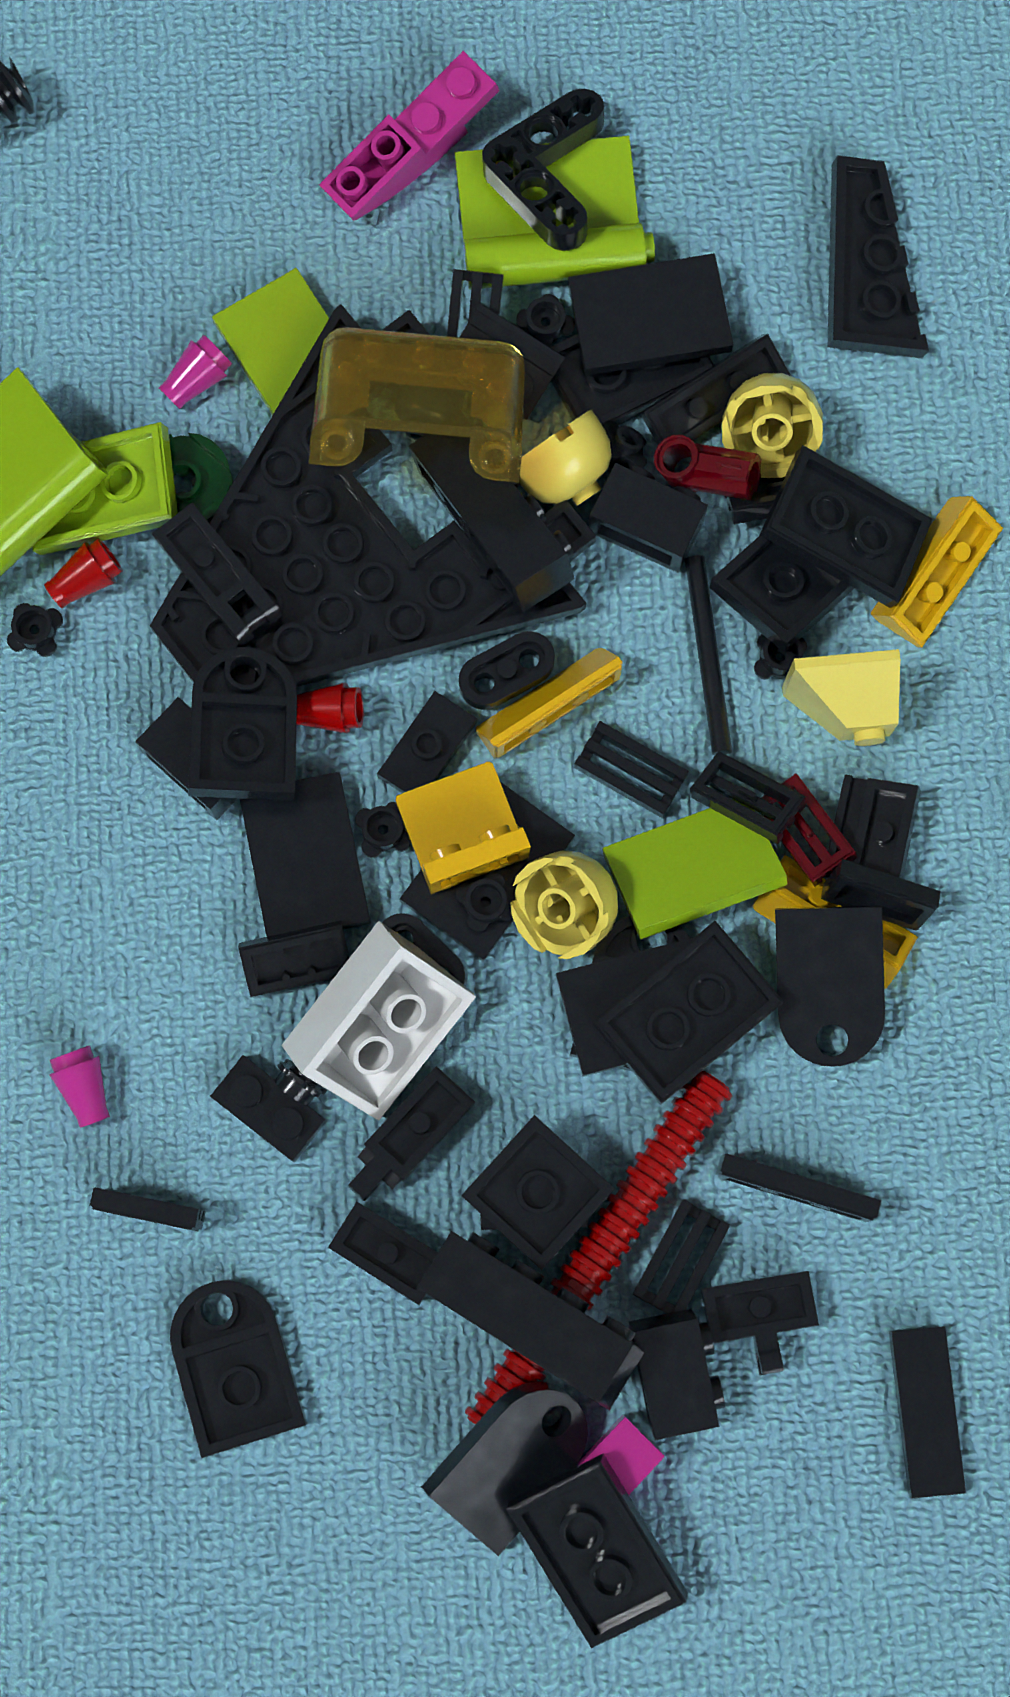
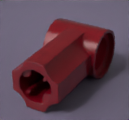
(711, 467)

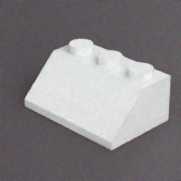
(377, 1021)

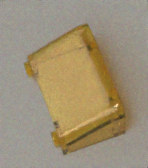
(420, 388)

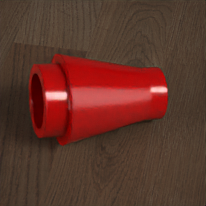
(84, 573)
(331, 708)

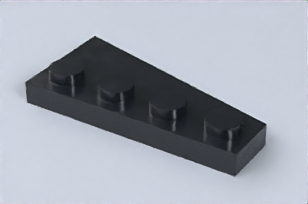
(867, 266)

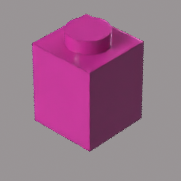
(627, 1452)

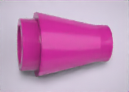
(195, 371)
(81, 1084)

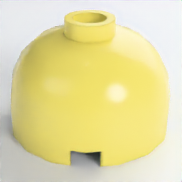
(774, 419)
(567, 462)
(564, 903)

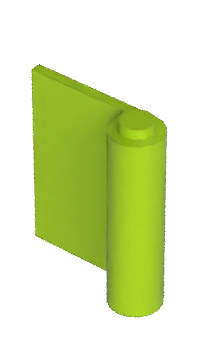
(503, 243)
(41, 468)

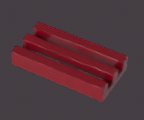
(829, 862)

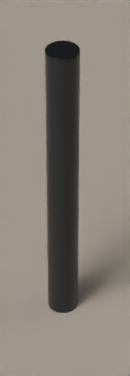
(708, 654)

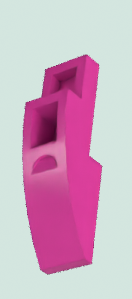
(412, 142)

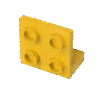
(462, 827)

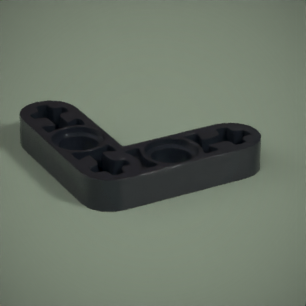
(531, 163)

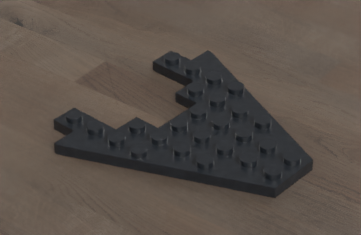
(338, 564)

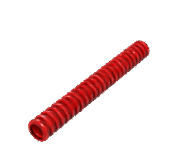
(621, 1218)

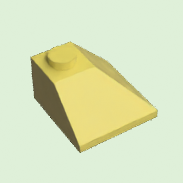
(848, 693)

